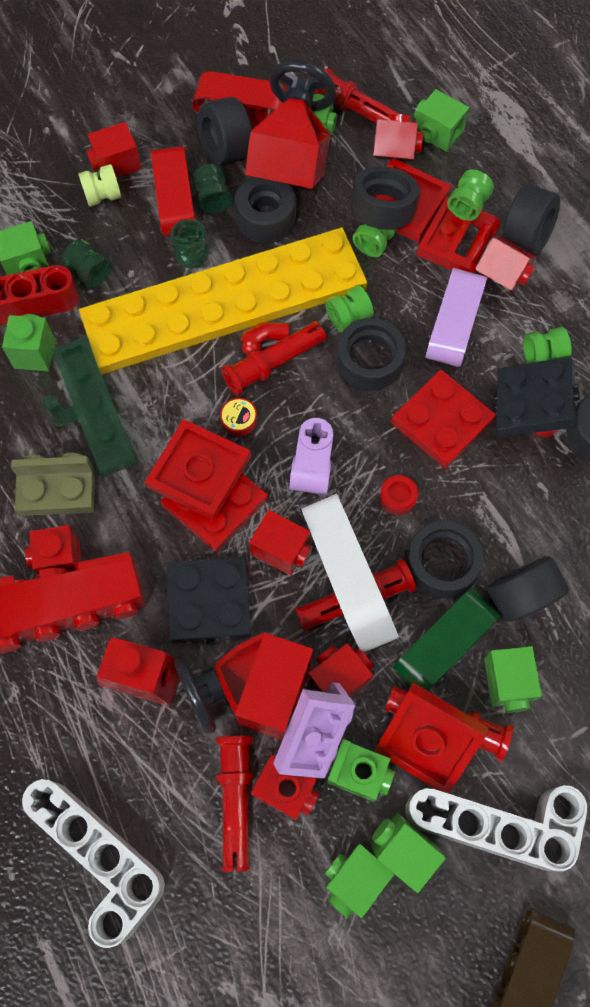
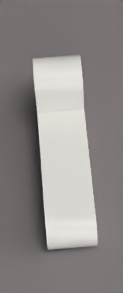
(349, 574)
(491, 822)
(88, 854)

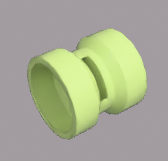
(100, 185)

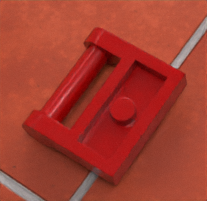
(447, 234)

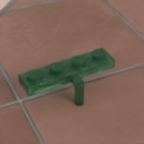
(91, 406)

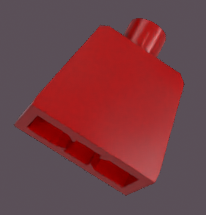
(138, 671)

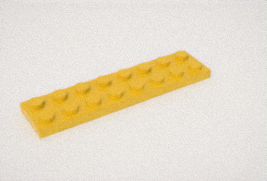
(220, 300)

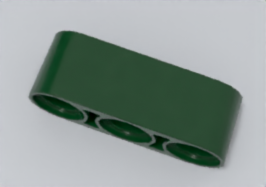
(447, 640)

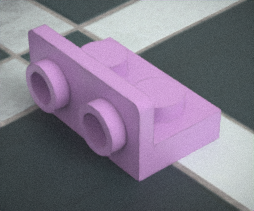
(314, 732)

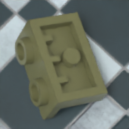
(54, 485)

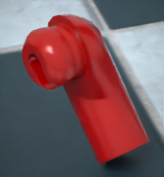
(263, 331)

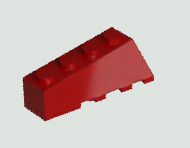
(68, 599)

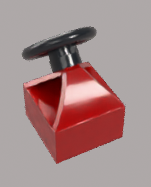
(292, 140)
(257, 678)

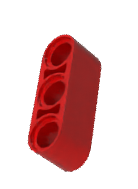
(252, 93)
(172, 187)
(41, 291)

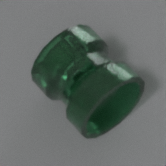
(213, 193)
(189, 243)
(82, 259)

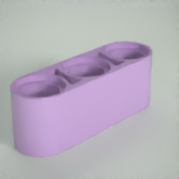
(456, 317)

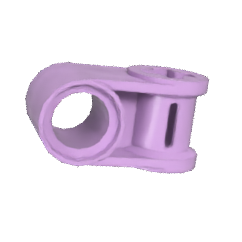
(312, 461)

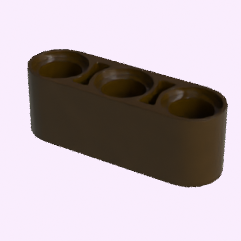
(535, 962)

